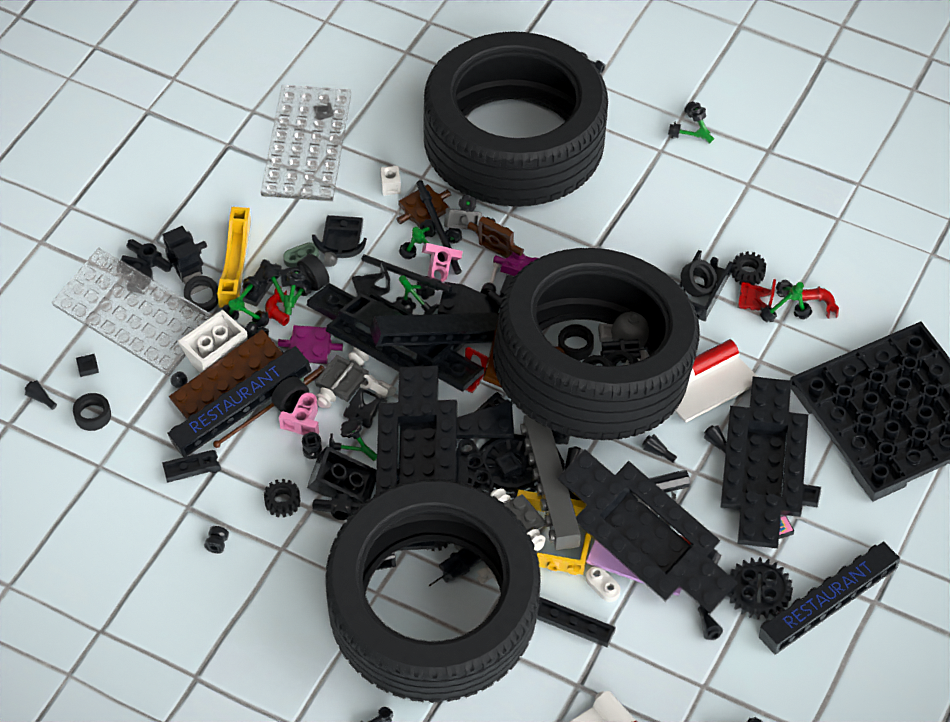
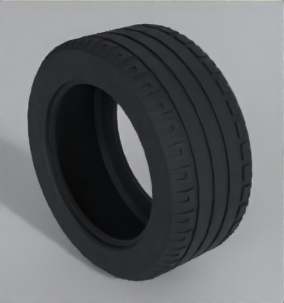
(507, 168)
(581, 396)
(444, 514)

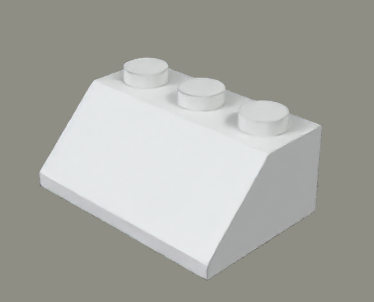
(212, 340)

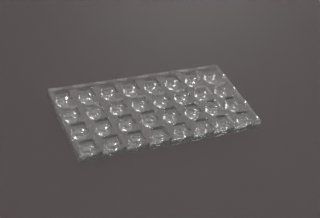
(306, 143)
(131, 310)

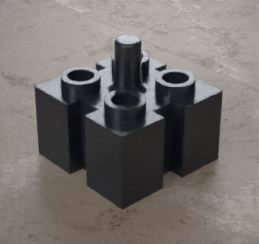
(183, 252)

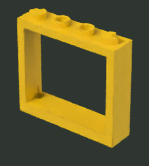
(559, 563)

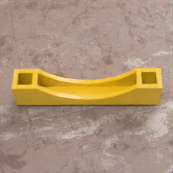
(232, 274)

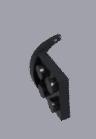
(341, 236)

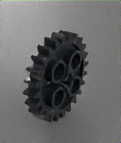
(778, 589)

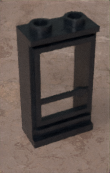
(722, 277)

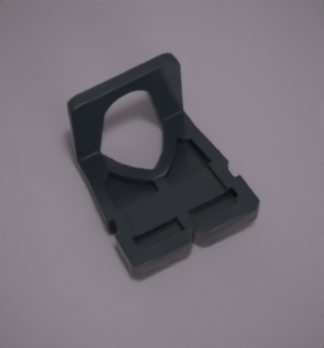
(366, 283)
(359, 408)

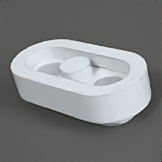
(601, 583)

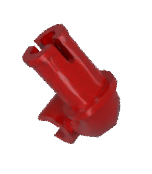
(822, 294)
(273, 310)

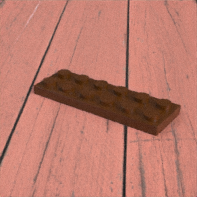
(225, 374)

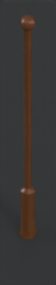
(307, 380)

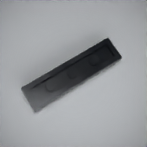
(575, 622)

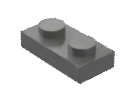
(460, 219)

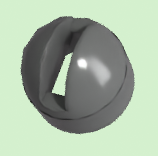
(330, 259)

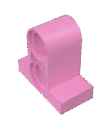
(435, 264)
(301, 412)

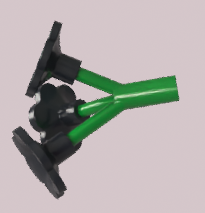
(421, 290)
(351, 429)

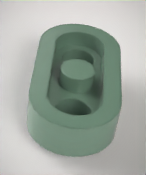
(294, 254)

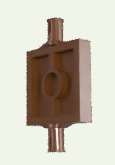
(417, 211)
(495, 237)

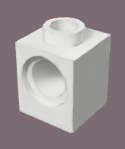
(390, 180)

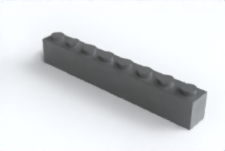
(555, 496)

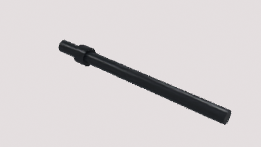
(426, 198)
(433, 283)

